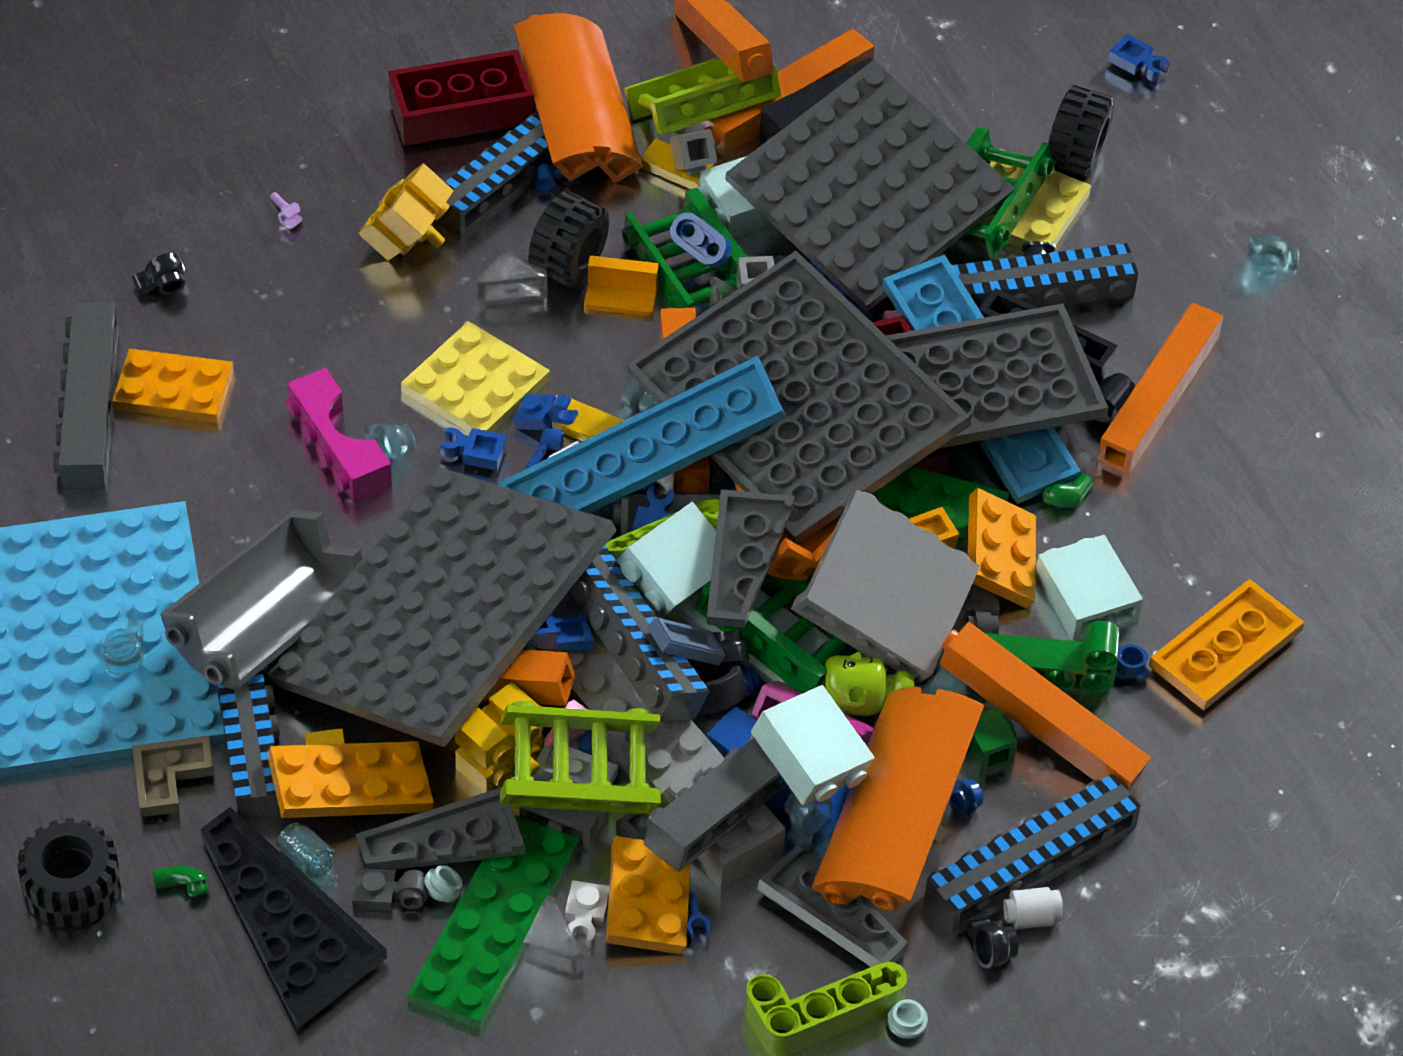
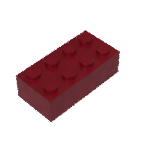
(460, 97)

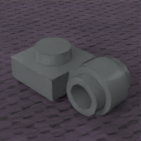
(981, 609)
(378, 888)

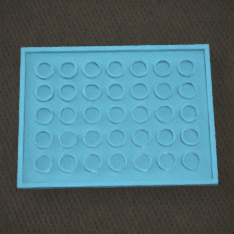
(59, 599)

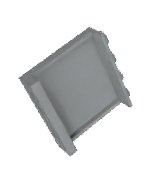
(887, 587)

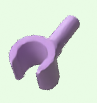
(289, 214)

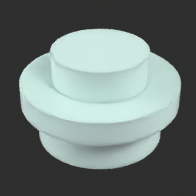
(443, 884)
(907, 1019)

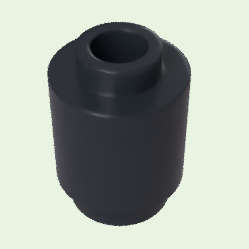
(1115, 391)

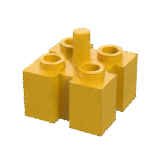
(407, 214)
(489, 747)

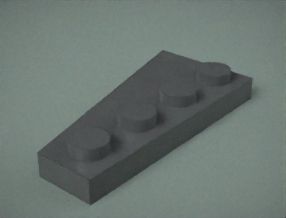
(743, 550)
(448, 834)
(851, 926)

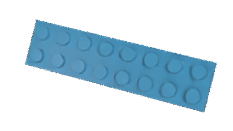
(936, 297)
(655, 441)

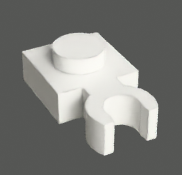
(586, 908)

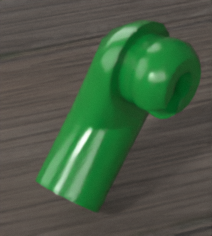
(1068, 495)
(179, 875)

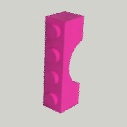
(356, 464)

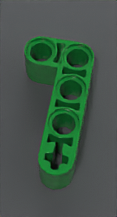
(1070, 664)

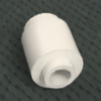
(1033, 908)

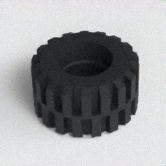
(1080, 129)
(567, 237)
(64, 847)

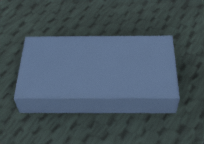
(686, 641)

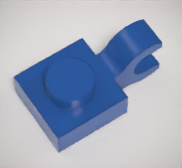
(539, 411)

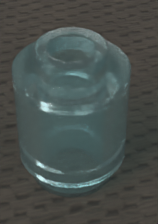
(306, 850)

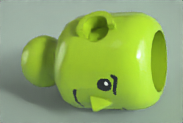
(861, 683)

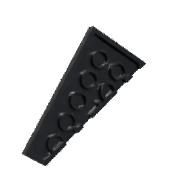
(297, 928)

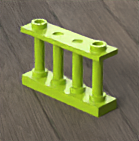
(697, 95)
(561, 791)

